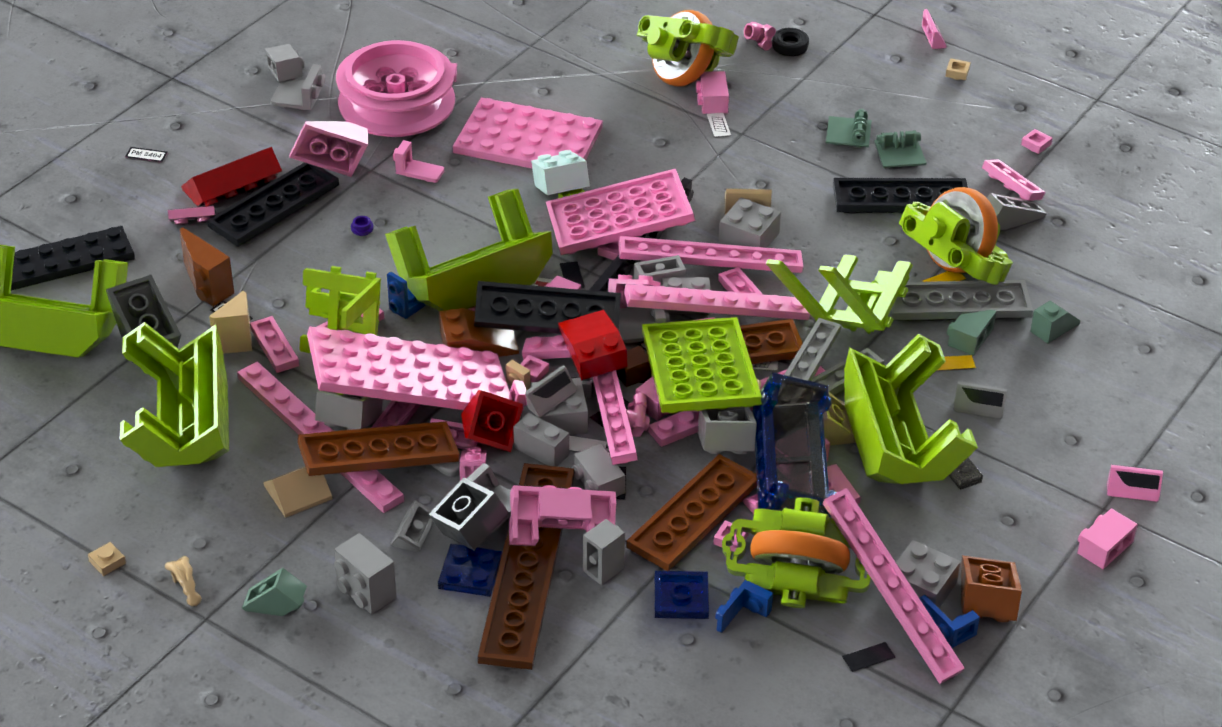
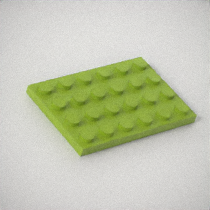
(700, 365)

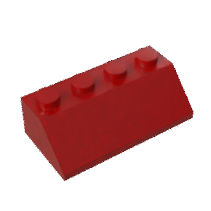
(233, 177)

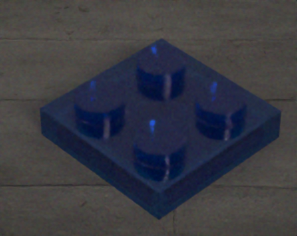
(470, 570)
(681, 594)

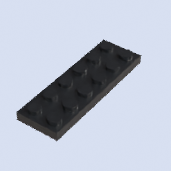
(889, 194)
(272, 203)
(69, 256)
(538, 306)

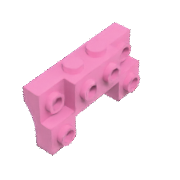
(556, 509)

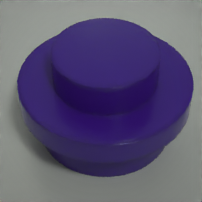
(362, 225)

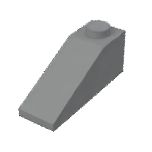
(1014, 211)

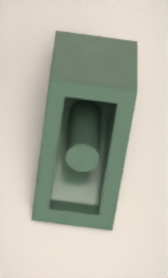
(1052, 321)
(971, 330)
(275, 594)

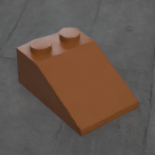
(207, 268)
(459, 331)
(990, 588)

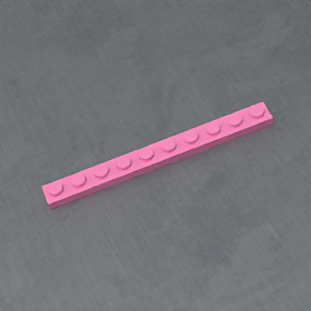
(302, 421)

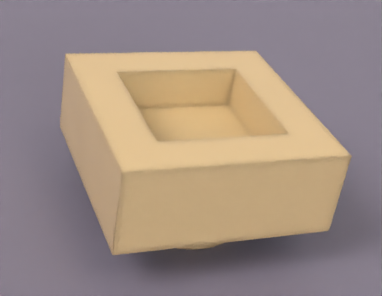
(958, 69)
(515, 371)
(106, 558)

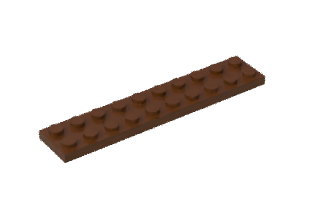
(523, 585)

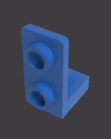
(400, 298)
(748, 596)
(954, 631)

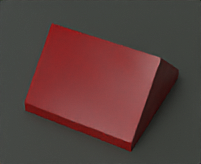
(491, 420)

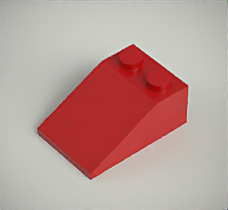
(594, 344)

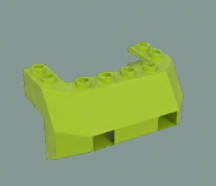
(454, 282)
(55, 324)
(190, 399)
(889, 422)

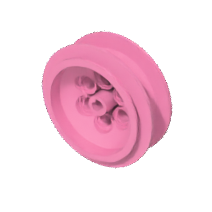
(396, 88)

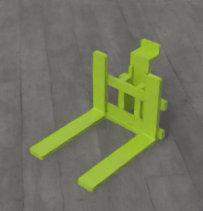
(867, 302)
(345, 303)

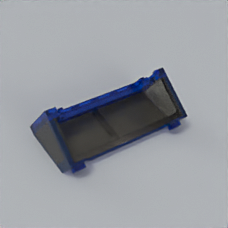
(791, 443)

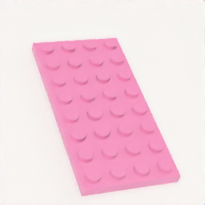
(403, 369)

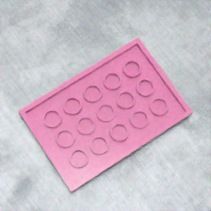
(522, 133)
(619, 210)

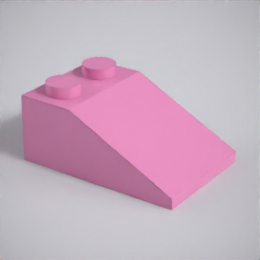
(331, 145)

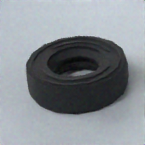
(790, 49)

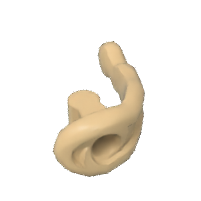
(182, 573)

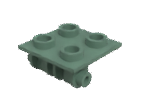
(849, 130)
(900, 151)

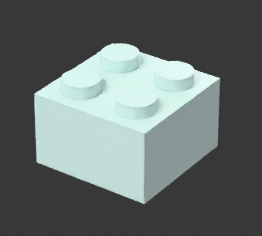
(560, 172)

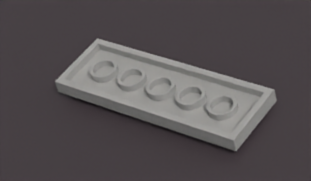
(954, 298)

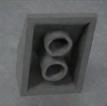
(140, 303)

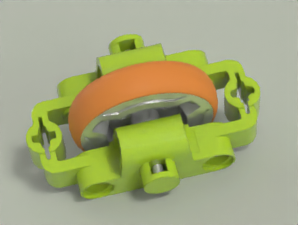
(685, 45)
(959, 234)
(797, 554)

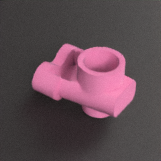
(760, 33)
(636, 415)

